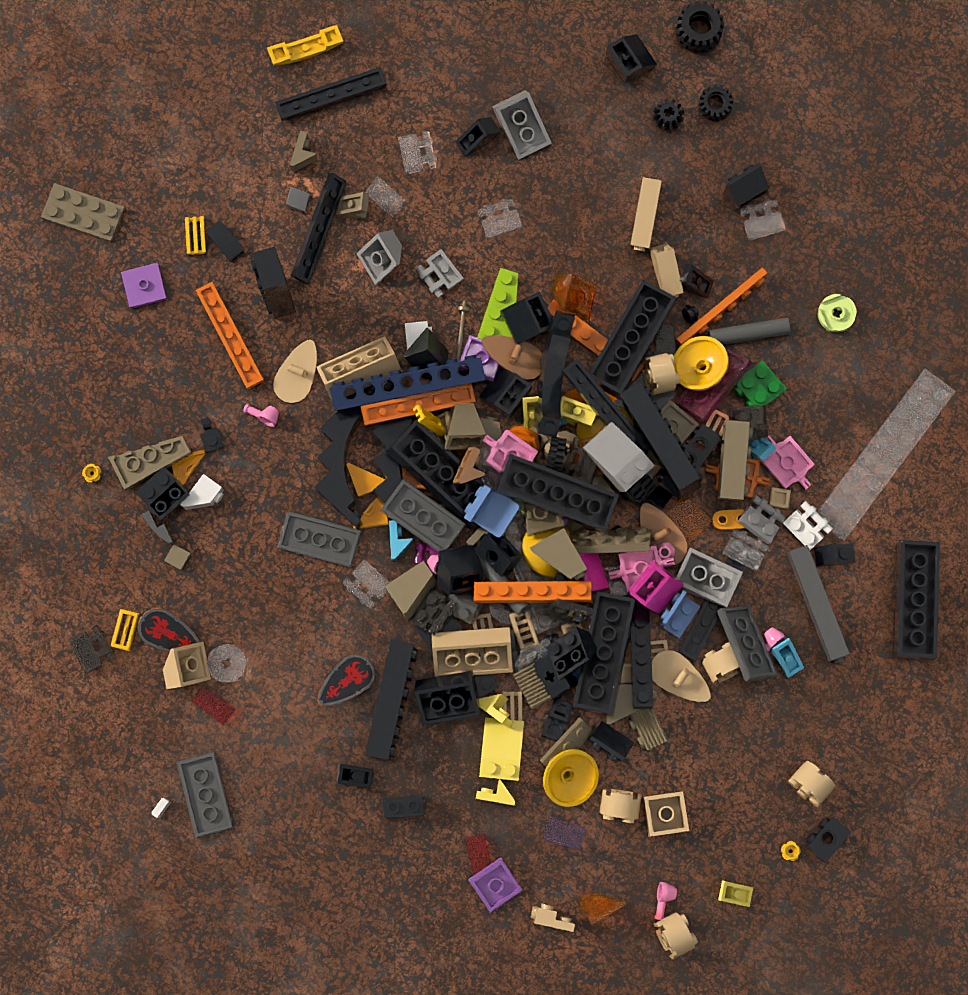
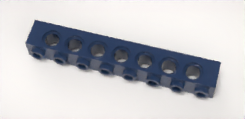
(475, 374)

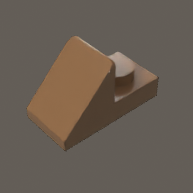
(466, 471)

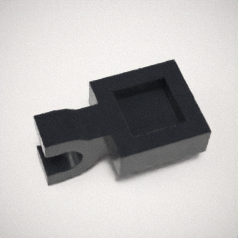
(211, 438)

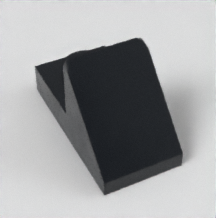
(695, 281)
(657, 498)
(834, 554)
(354, 776)

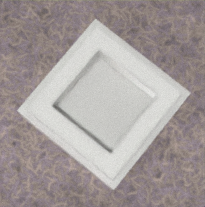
(161, 807)

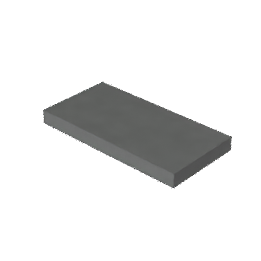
(422, 517)
(319, 539)
(747, 643)
(205, 795)

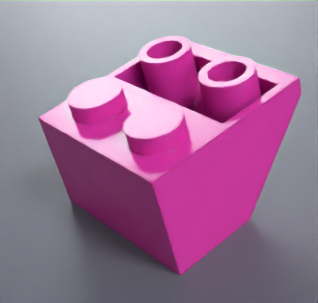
(595, 572)
(655, 587)

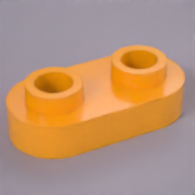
(731, 518)

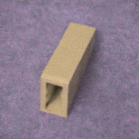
(645, 213)

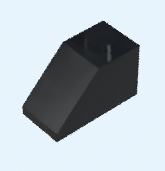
(477, 135)

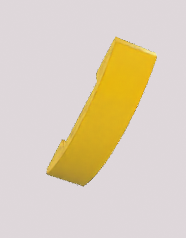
(305, 48)

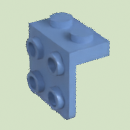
(491, 510)

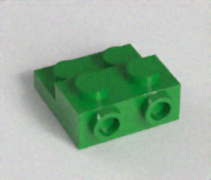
(759, 386)

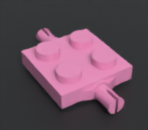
(507, 445)
(788, 463)
(634, 563)

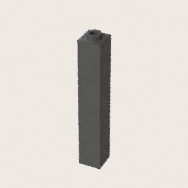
(818, 604)

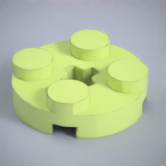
(842, 304)

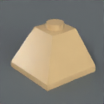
(186, 666)

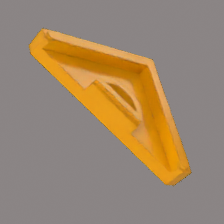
(185, 467)
(363, 480)
(373, 516)

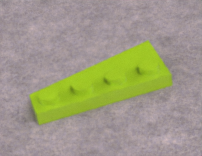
(502, 296)

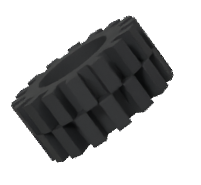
(716, 92)
(556, 453)

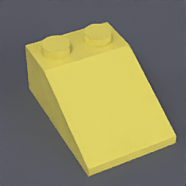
(501, 750)

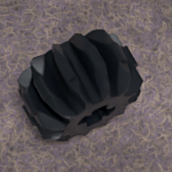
(661, 112)

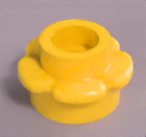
(91, 468)
(795, 851)

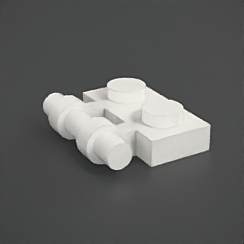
(804, 529)

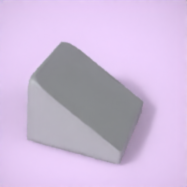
(297, 200)

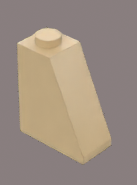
(666, 269)

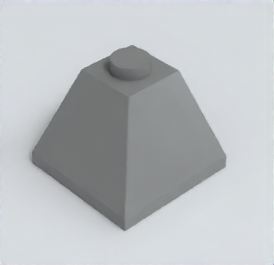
(381, 255)

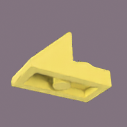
(528, 408)
(577, 412)
(493, 706)
(502, 795)
(735, 893)

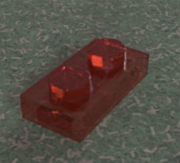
(213, 705)
(478, 852)

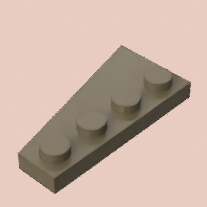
(141, 464)
(538, 520)

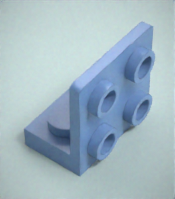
(680, 615)

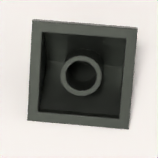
(426, 350)

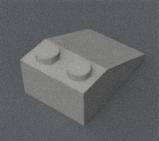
(522, 124)
(618, 457)
(708, 577)

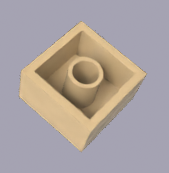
(665, 814)

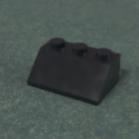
(447, 697)

